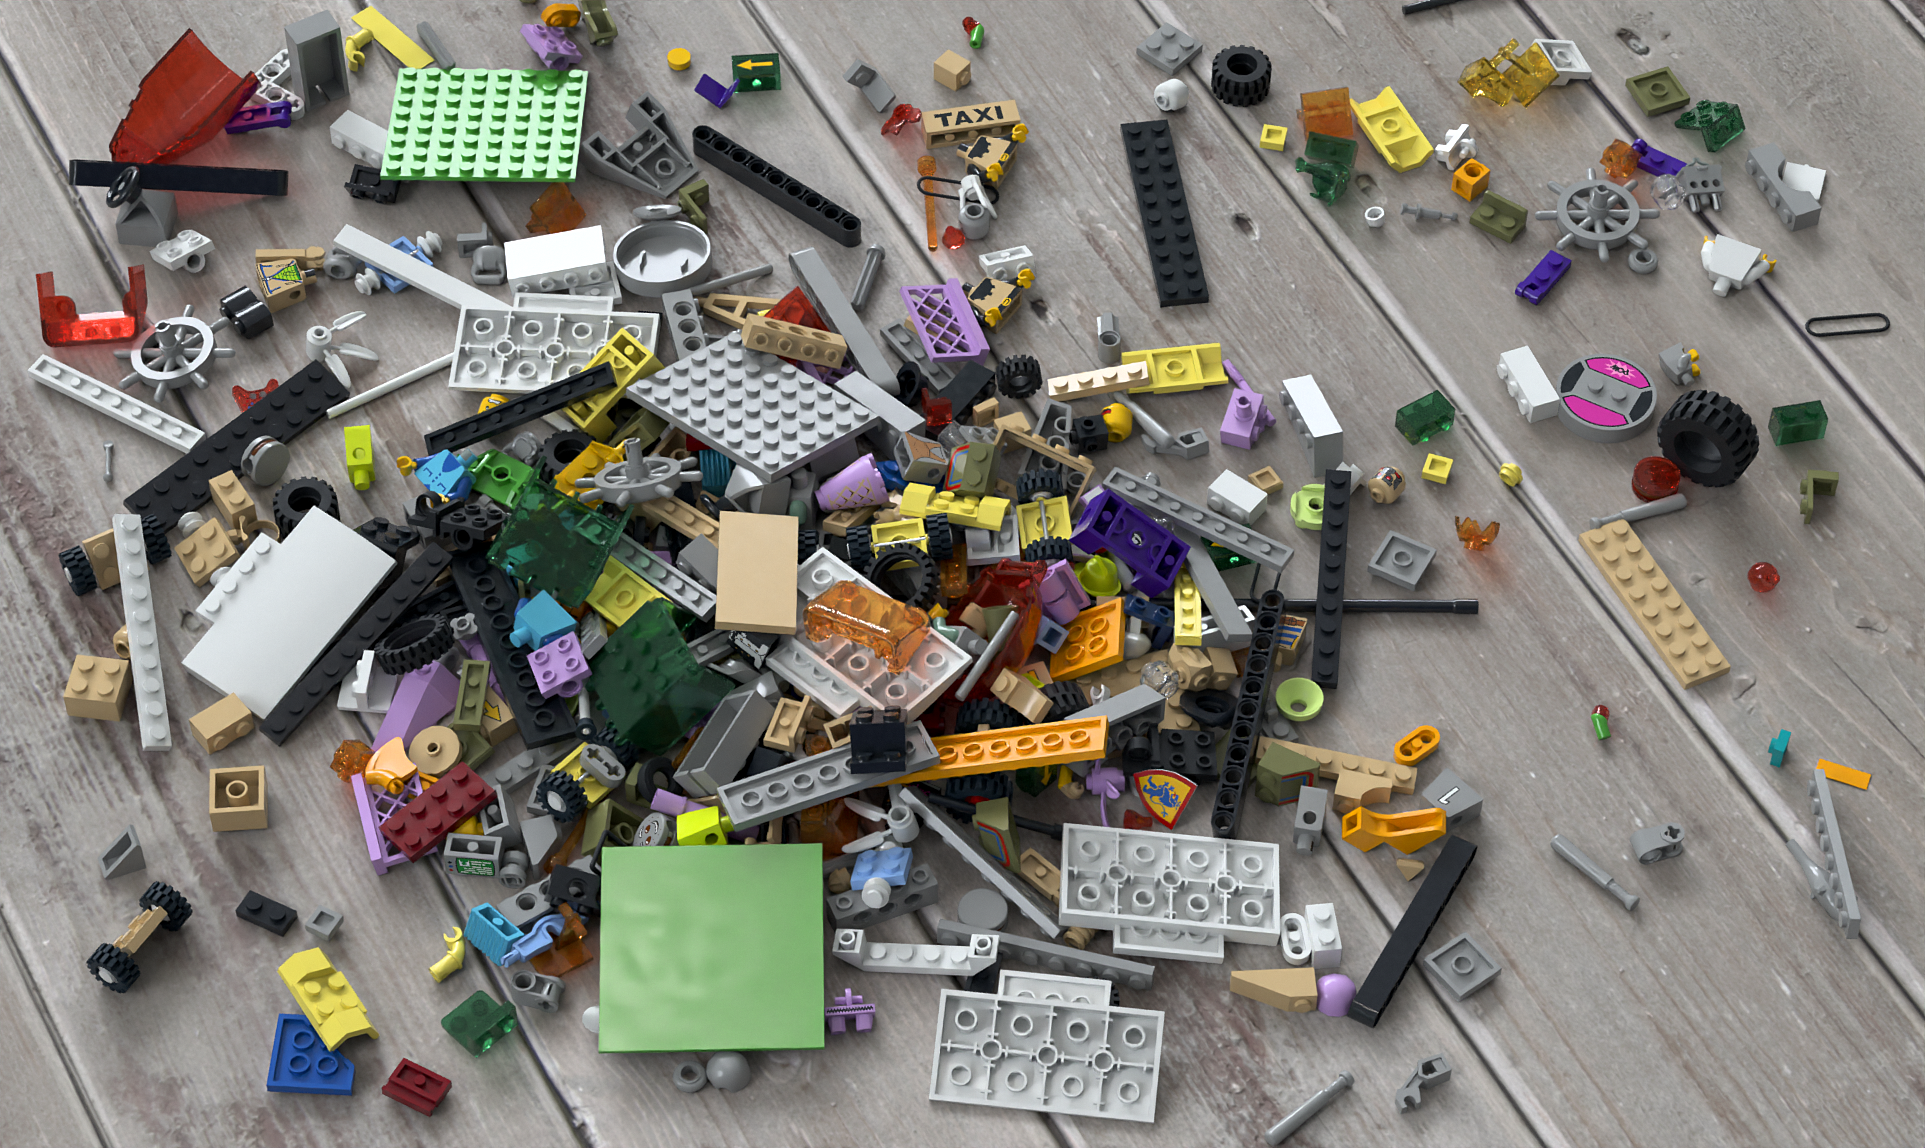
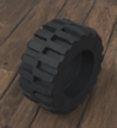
(1708, 438)

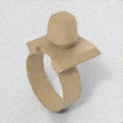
(241, 535)

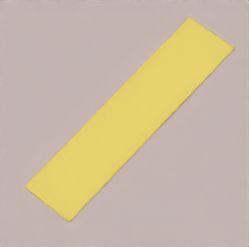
(393, 38)

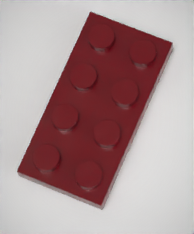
(437, 812)

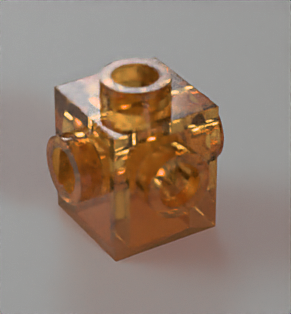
(1620, 159)
(351, 759)

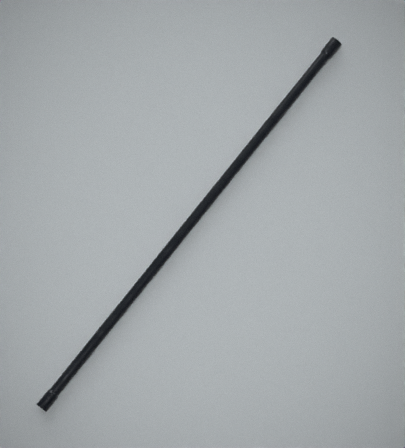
(1455, 606)

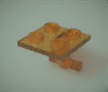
(567, 950)

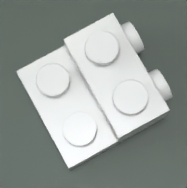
(1565, 59)

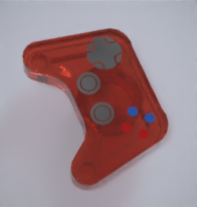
(246, 399)

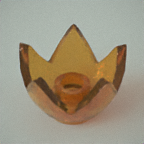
(1472, 535)

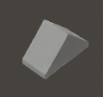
(122, 855)

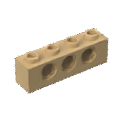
(793, 341)

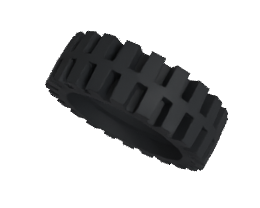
(907, 552)
(414, 644)

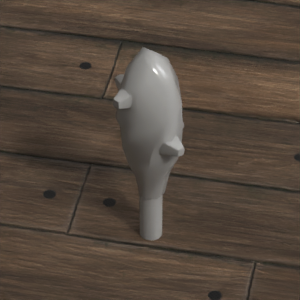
(1817, 878)

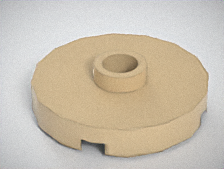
(444, 758)

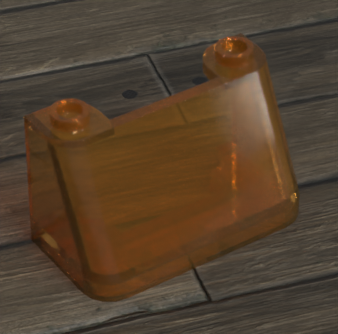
(867, 619)
(829, 821)

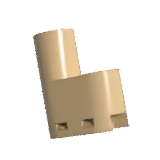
(974, 619)

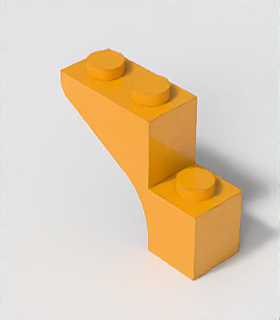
(1402, 830)

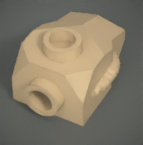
(1190, 666)

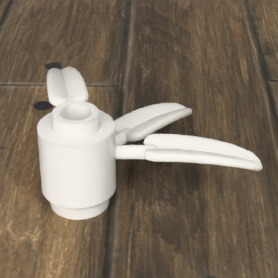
(319, 346)
(900, 820)

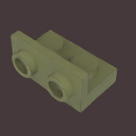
(1499, 217)

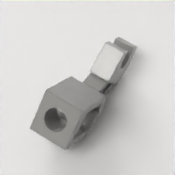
(1188, 444)
(1410, 1090)

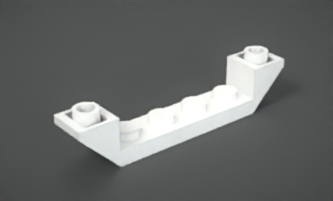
(915, 958)

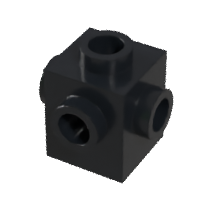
(1089, 434)

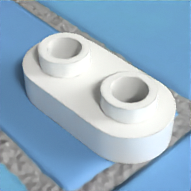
(1294, 941)

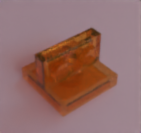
(1326, 112)

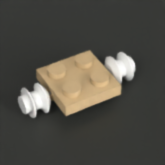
(206, 549)

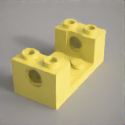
(630, 363)

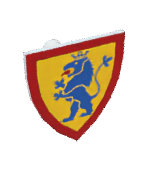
(1164, 794)

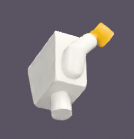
(1733, 263)

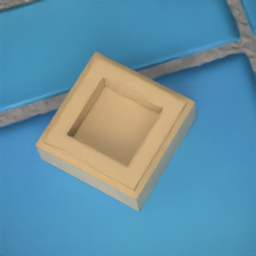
(985, 412)
(1266, 480)

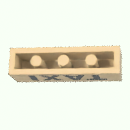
(967, 123)

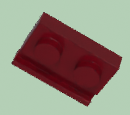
(416, 1087)

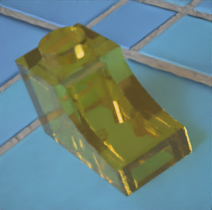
(1486, 81)

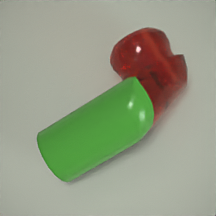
(975, 30)
(1600, 717)

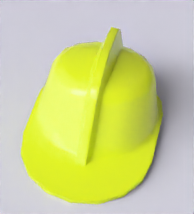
(1098, 576)

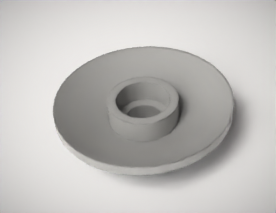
(657, 212)

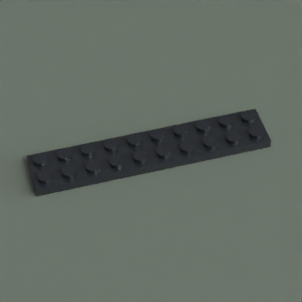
(1164, 213)
(279, 414)
(493, 600)

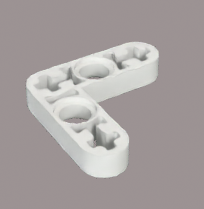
(270, 85)

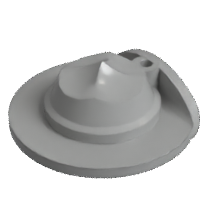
(737, 669)

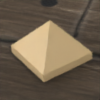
(1409, 867)

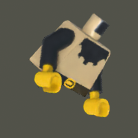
(992, 156)
(997, 300)

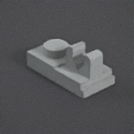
(1276, 725)

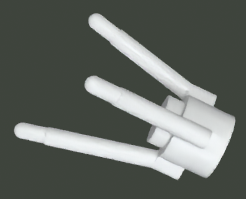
(974, 190)

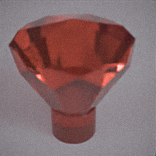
(953, 238)
(1135, 821)

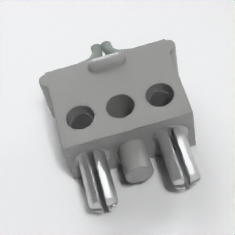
(1702, 184)

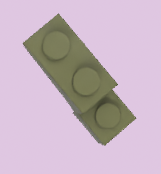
(598, 22)

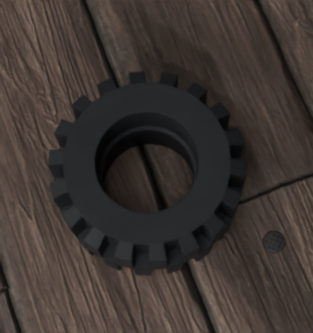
(1241, 75)
(561, 450)
(299, 496)
(1067, 700)

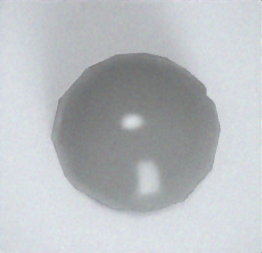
(728, 1070)

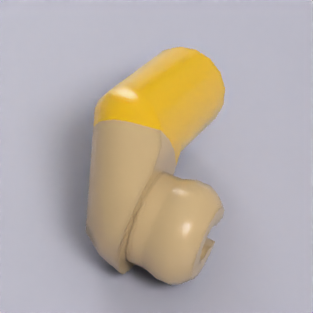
(1066, 784)

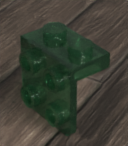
(1716, 121)
(480, 1022)

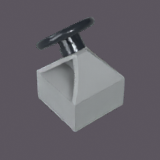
(144, 215)
(750, 495)

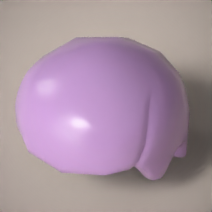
(1335, 994)

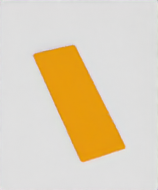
(1844, 774)

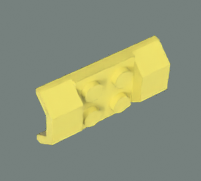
(1392, 131)
(1179, 368)
(969, 510)
(620, 593)
(326, 997)

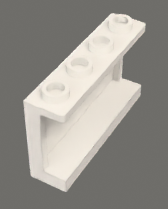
(556, 261)

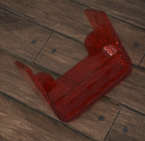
(66, 328)

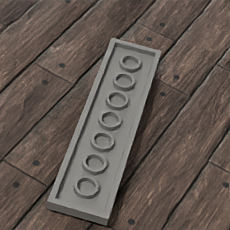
(813, 782)

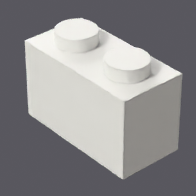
(1237, 498)
(1323, 936)

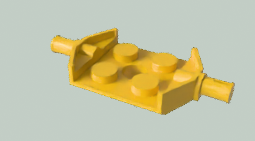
(588, 465)

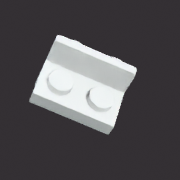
(367, 687)

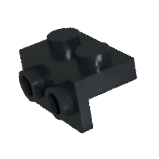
(366, 183)

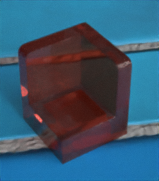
(936, 410)

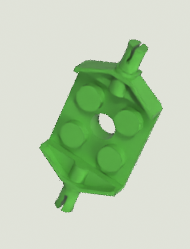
(489, 466)

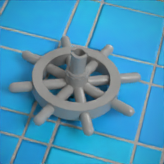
(1597, 214)
(174, 353)
(638, 477)

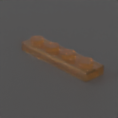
(955, 573)

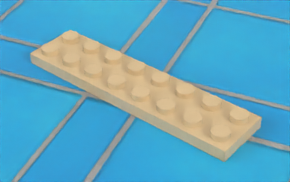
(1654, 604)

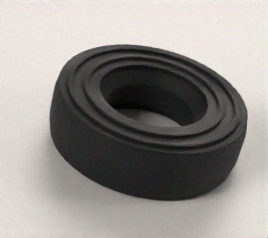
(646, 774)

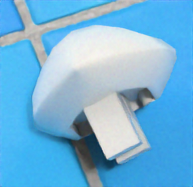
(1134, 642)

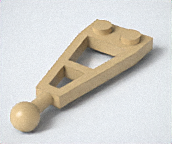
(741, 303)

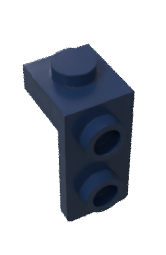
(1153, 614)

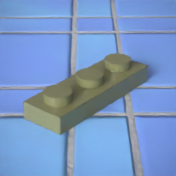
(472, 695)

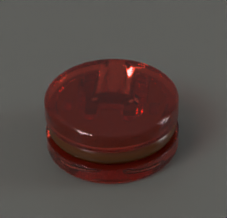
(1655, 478)

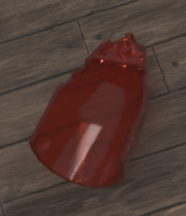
(181, 105)

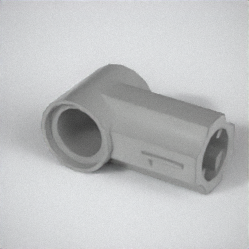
(1108, 338)

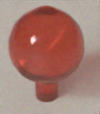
(1763, 577)

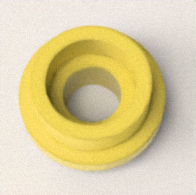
(1511, 474)

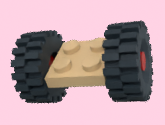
(981, 787)

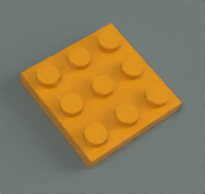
(1092, 642)

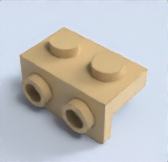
(789, 724)

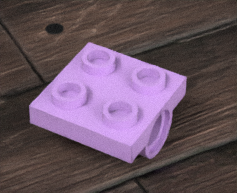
(551, 46)
(1062, 593)
(560, 667)

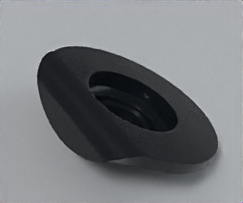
(1210, 707)

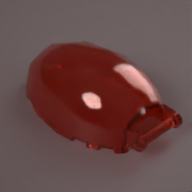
(1007, 585)

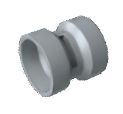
(513, 870)

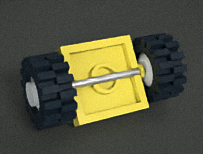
(1044, 517)
(901, 532)
(572, 788)

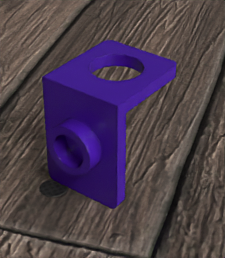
(714, 91)

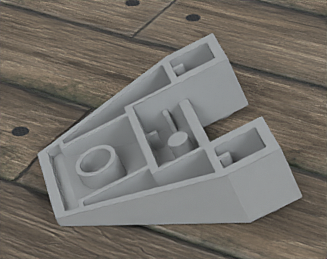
(649, 160)

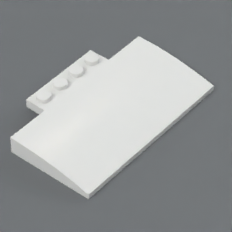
(539, 340)
(284, 609)
(847, 674)
(1169, 891)
(1047, 1049)

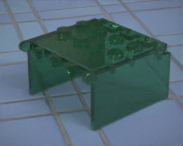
(555, 540)
(653, 679)

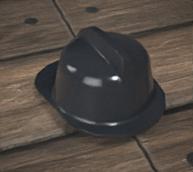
(911, 384)

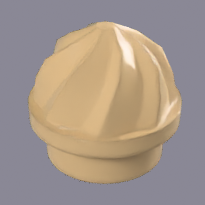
(839, 881)

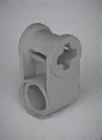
(1655, 845)
(538, 991)

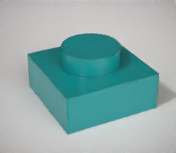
(1778, 747)

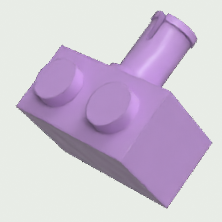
(1242, 419)

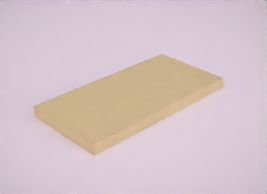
(757, 573)

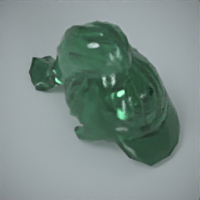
(1328, 179)

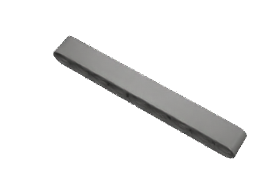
(842, 319)

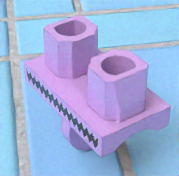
(837, 1015)

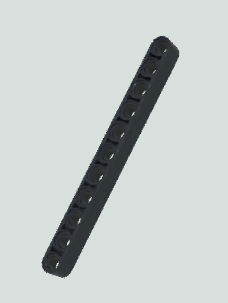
(1251, 725)

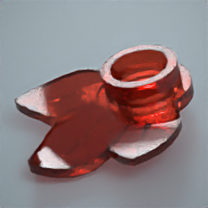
(901, 116)

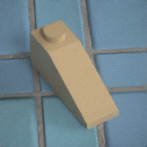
(1282, 988)

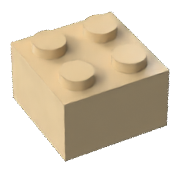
(98, 688)
(238, 798)

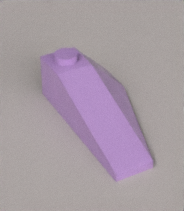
(418, 704)

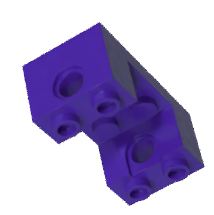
(1110, 525)

